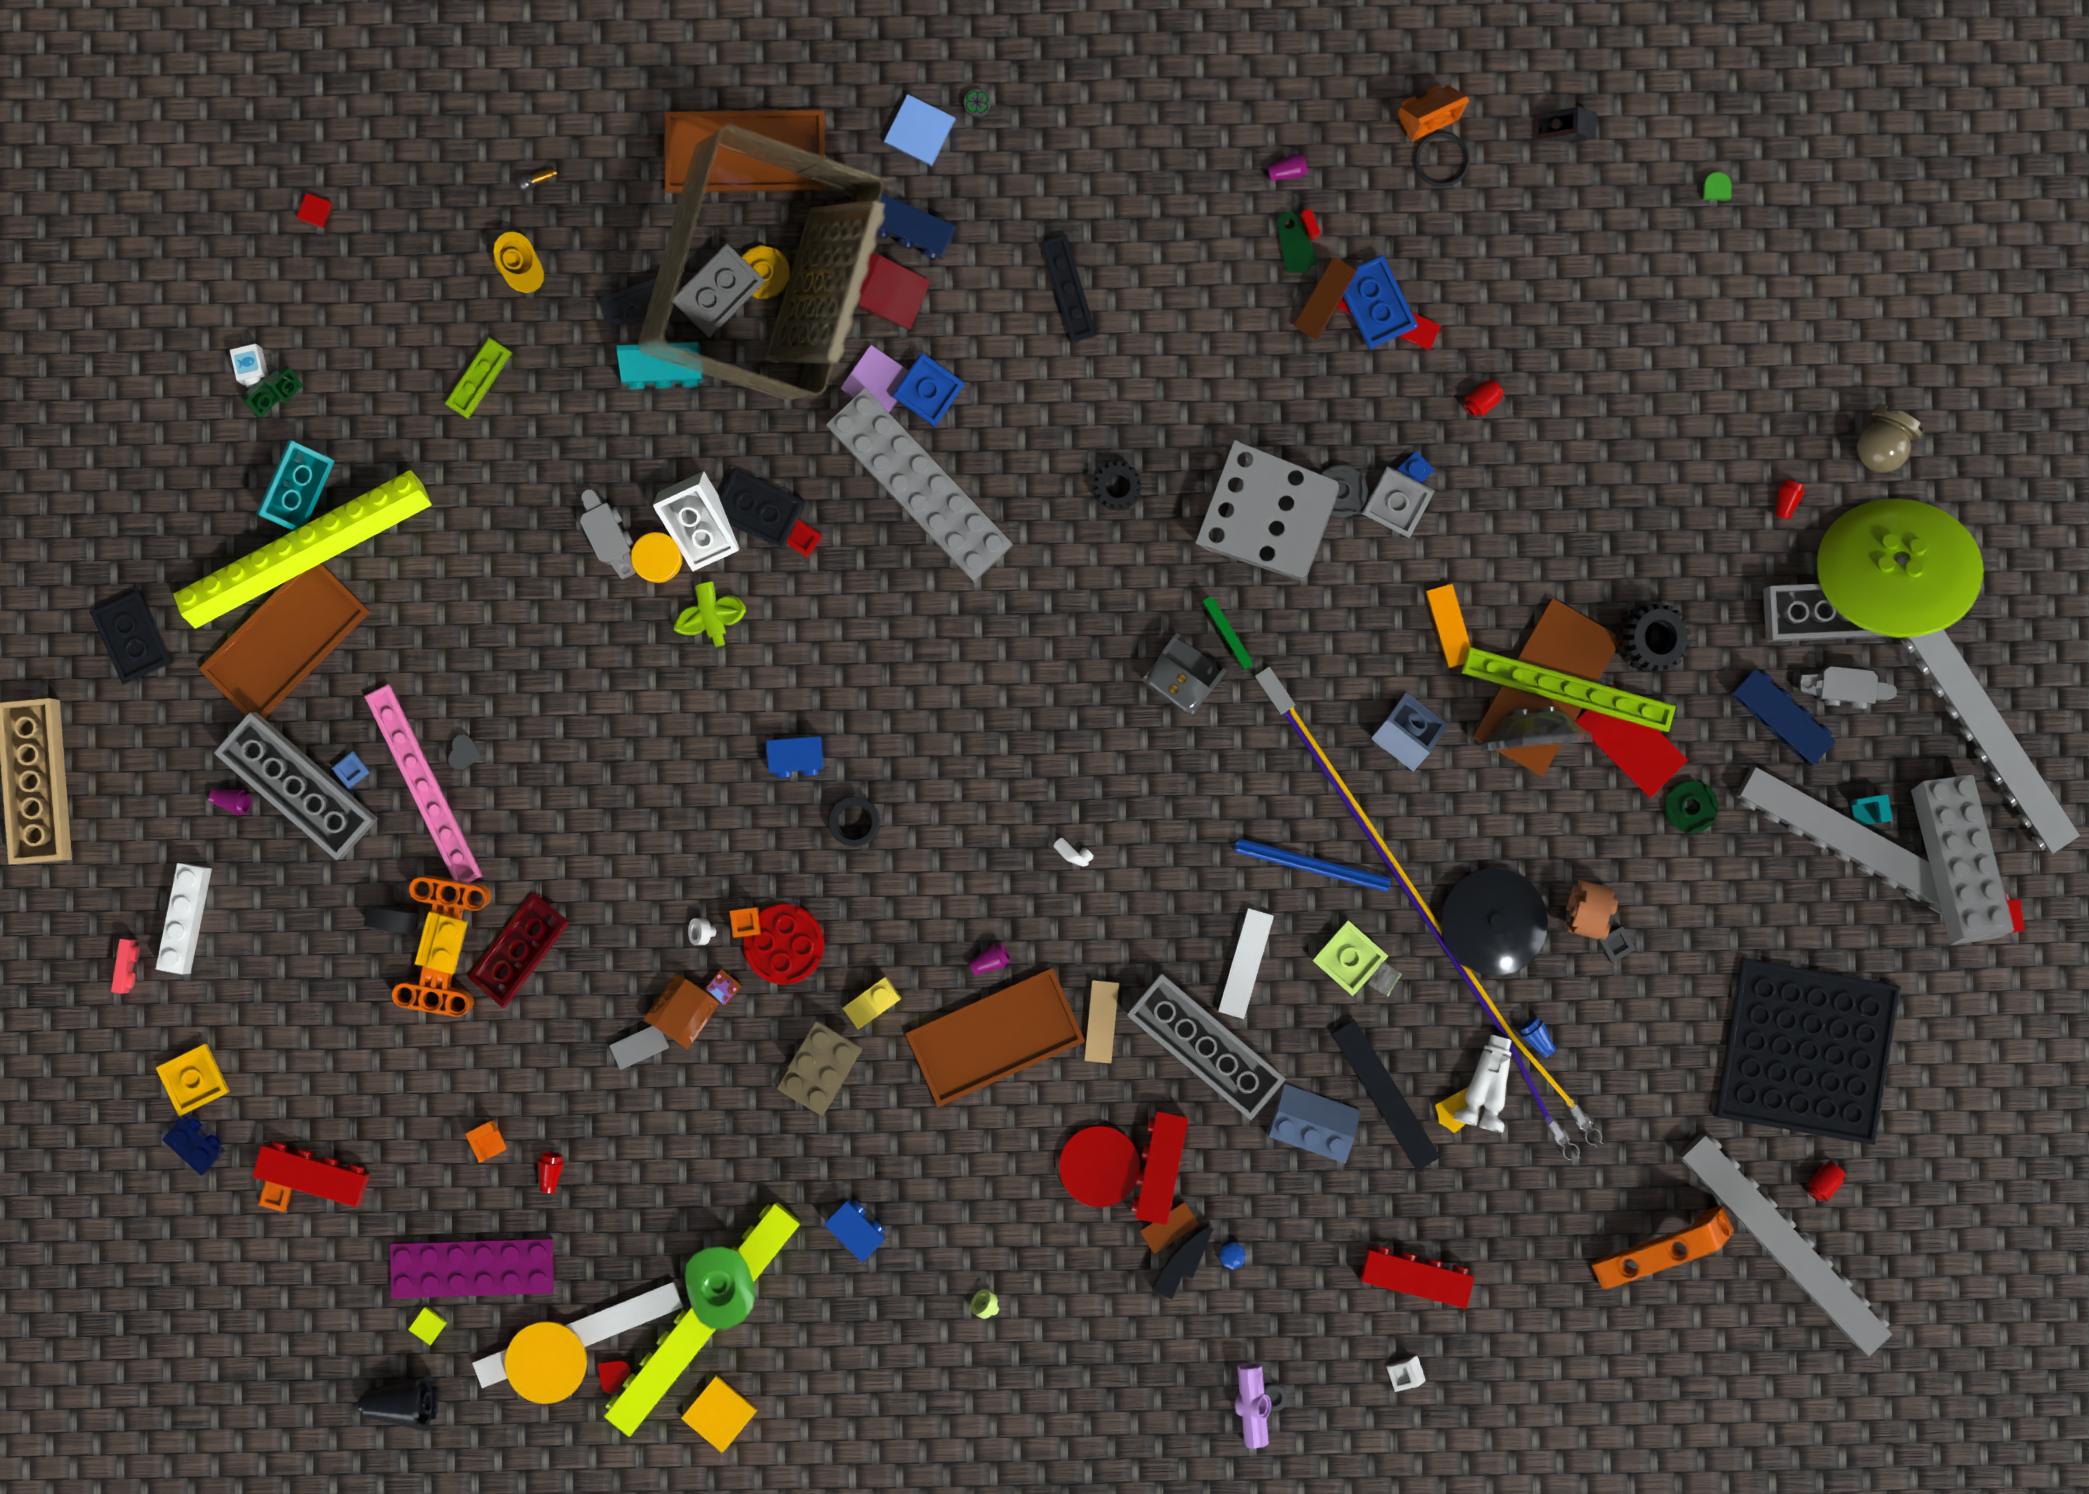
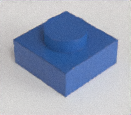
(1416, 468)

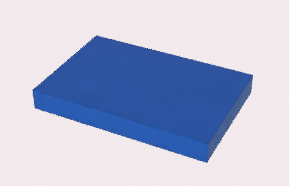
(1378, 303)

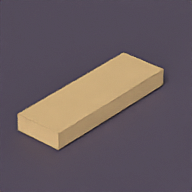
(1101, 1021)

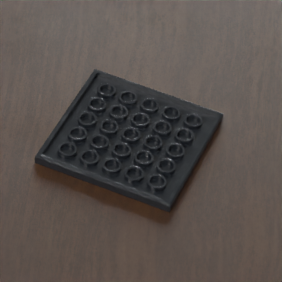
(1807, 1051)

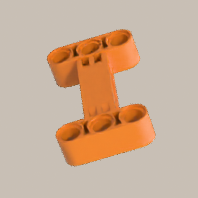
(432, 979)

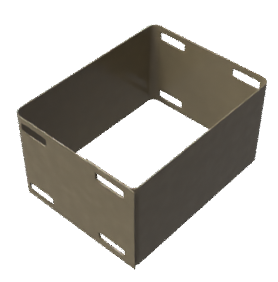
(858, 184)

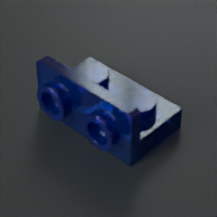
(194, 1144)

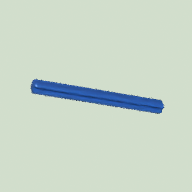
(1312, 865)

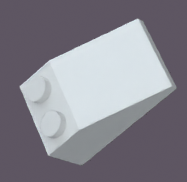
(696, 521)

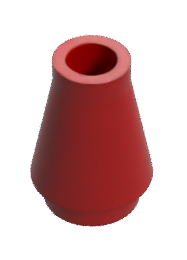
(1788, 498)
(550, 1169)

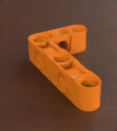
(1702, 1238)

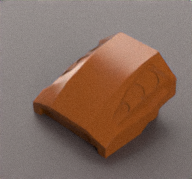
(681, 1011)

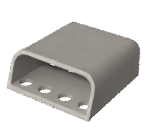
(1272, 515)

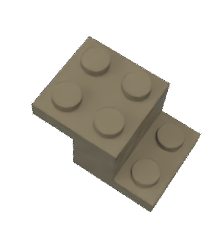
(819, 1068)

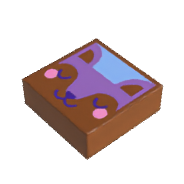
(723, 987)

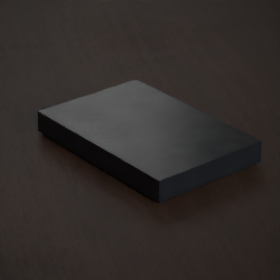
(760, 508)
(131, 637)

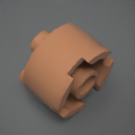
(1590, 910)

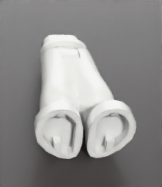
(1488, 1086)

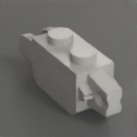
(606, 535)
(1847, 686)

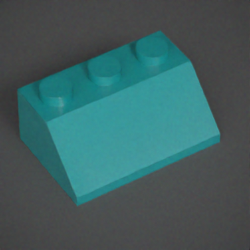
(643, 370)
(295, 486)

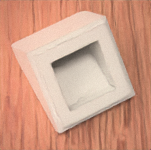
(1406, 1374)

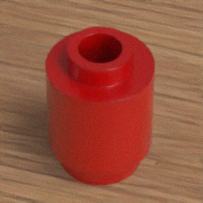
(1483, 398)
(1825, 1181)

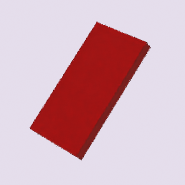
(1635, 749)

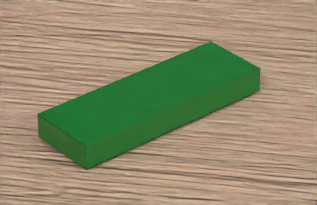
(1227, 633)

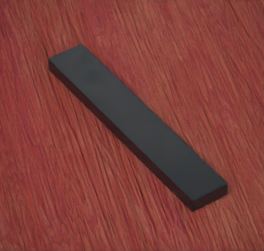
(1386, 1095)

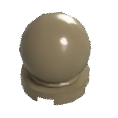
(1887, 442)

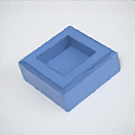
(350, 770)

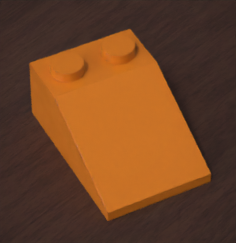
(1432, 111)

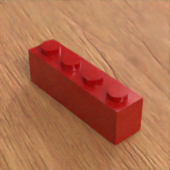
(1161, 1168)
(310, 1174)
(1417, 1277)

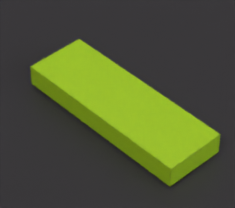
(478, 378)

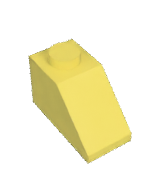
(872, 1003)

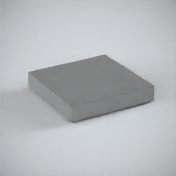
(1398, 501)

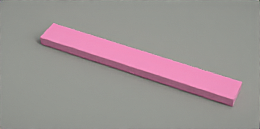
(423, 784)

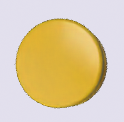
(656, 557)

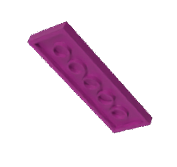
(472, 1268)

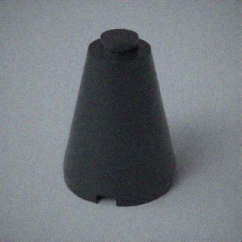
(403, 1403)

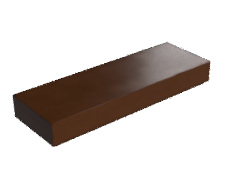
(1325, 298)

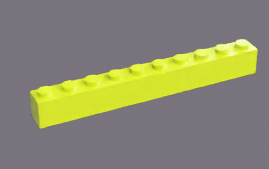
(302, 549)
(690, 1335)

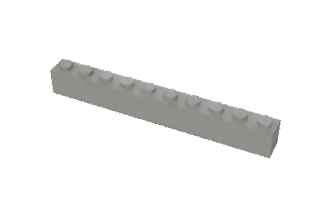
(1993, 740)
(1840, 834)
(1784, 1244)

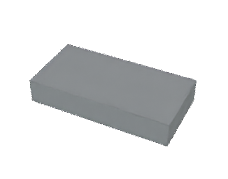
(639, 1047)

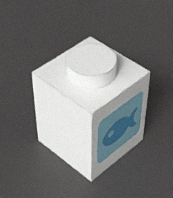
(249, 364)

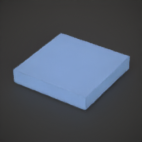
(919, 130)

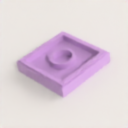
(876, 374)

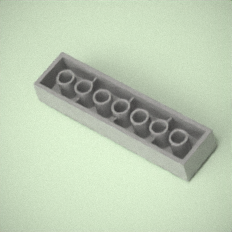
(919, 485)

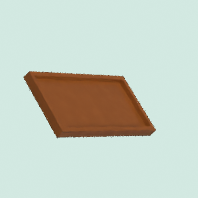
(734, 170)
(284, 641)
(1560, 643)
(995, 1037)

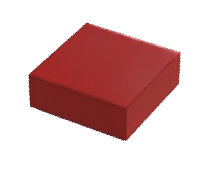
(314, 210)
(1310, 224)

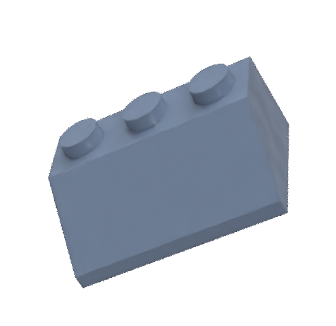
(1314, 1123)

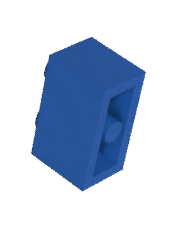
(795, 756)
(856, 1229)

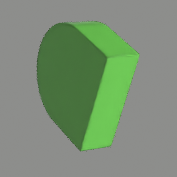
(1717, 187)

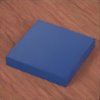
(927, 389)

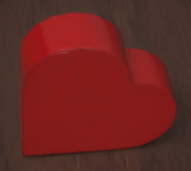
(613, 1374)

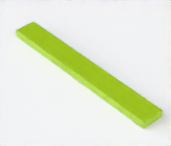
(1568, 689)

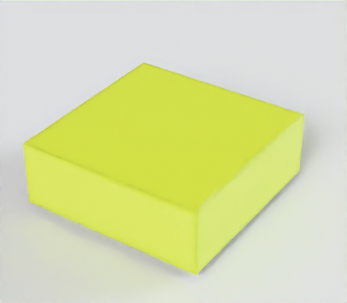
(428, 1325)

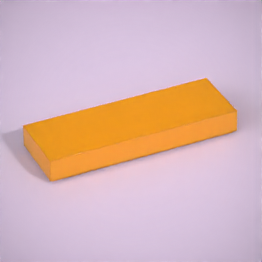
(1449, 624)

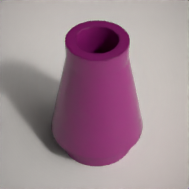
(1289, 168)
(232, 800)
(991, 959)

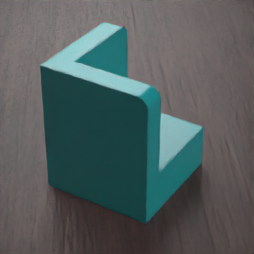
(1871, 810)

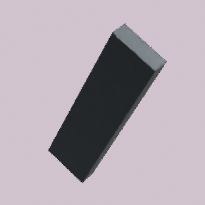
(1068, 289)

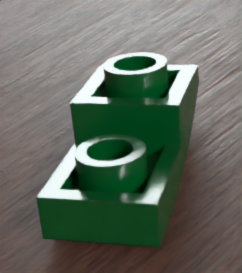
(274, 388)

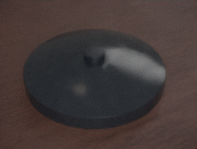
(1493, 921)

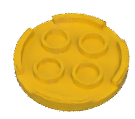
(546, 1362)

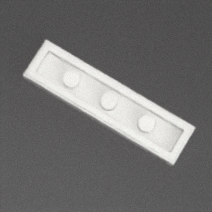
(1245, 963)

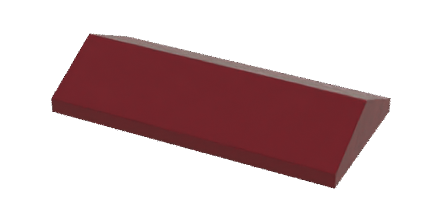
(518, 950)

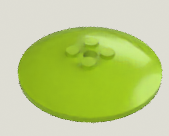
(1891, 597)

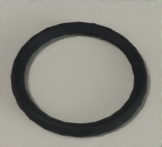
(1440, 183)

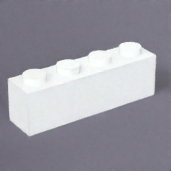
(183, 918)

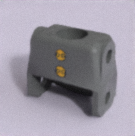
(1183, 676)

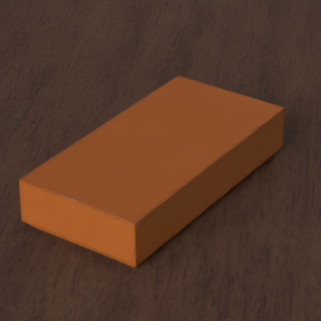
(1179, 1223)

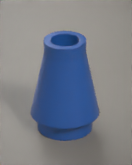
(1537, 1036)

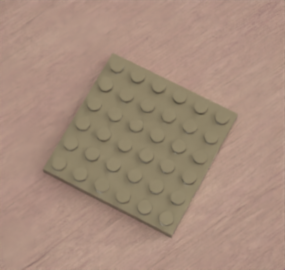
(825, 283)

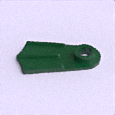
(1295, 245)

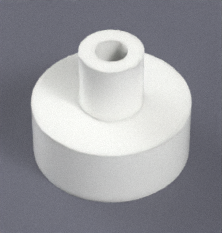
(700, 931)

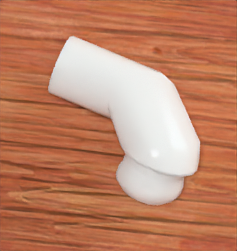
(1070, 854)

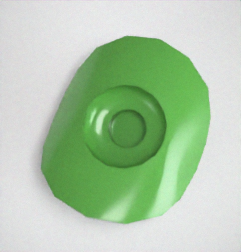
(719, 1287)

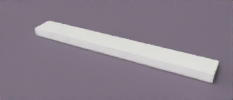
(597, 1326)

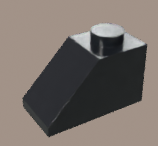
(1565, 125)

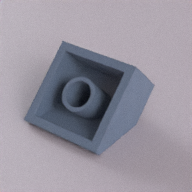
(1409, 731)

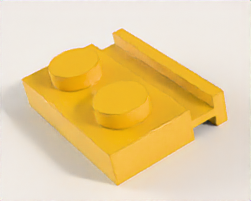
(441, 942)

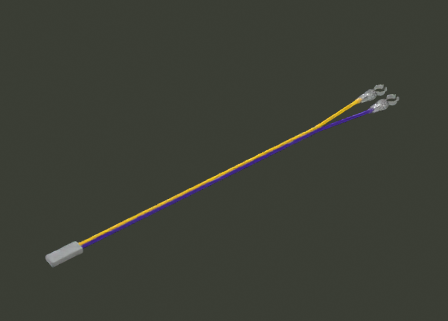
(1283, 703)

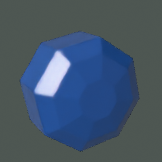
(1232, 1255)

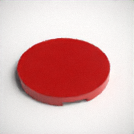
(788, 945)
(1099, 1166)

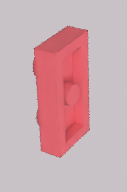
(127, 954)

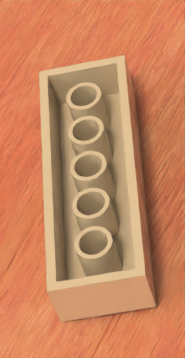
(34, 782)

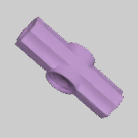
(1253, 1405)

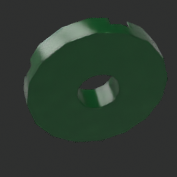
(1675, 810)

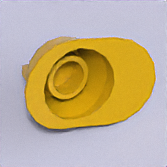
(518, 262)

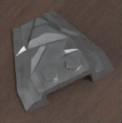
(1535, 729)

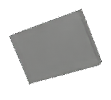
(718, 291)

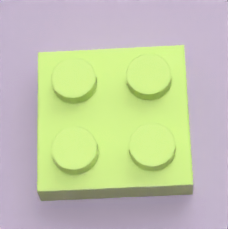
(1350, 958)

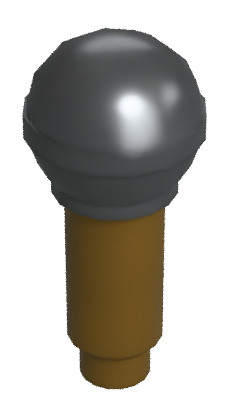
(527, 182)

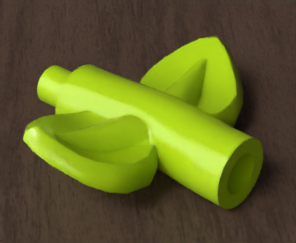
(710, 614)

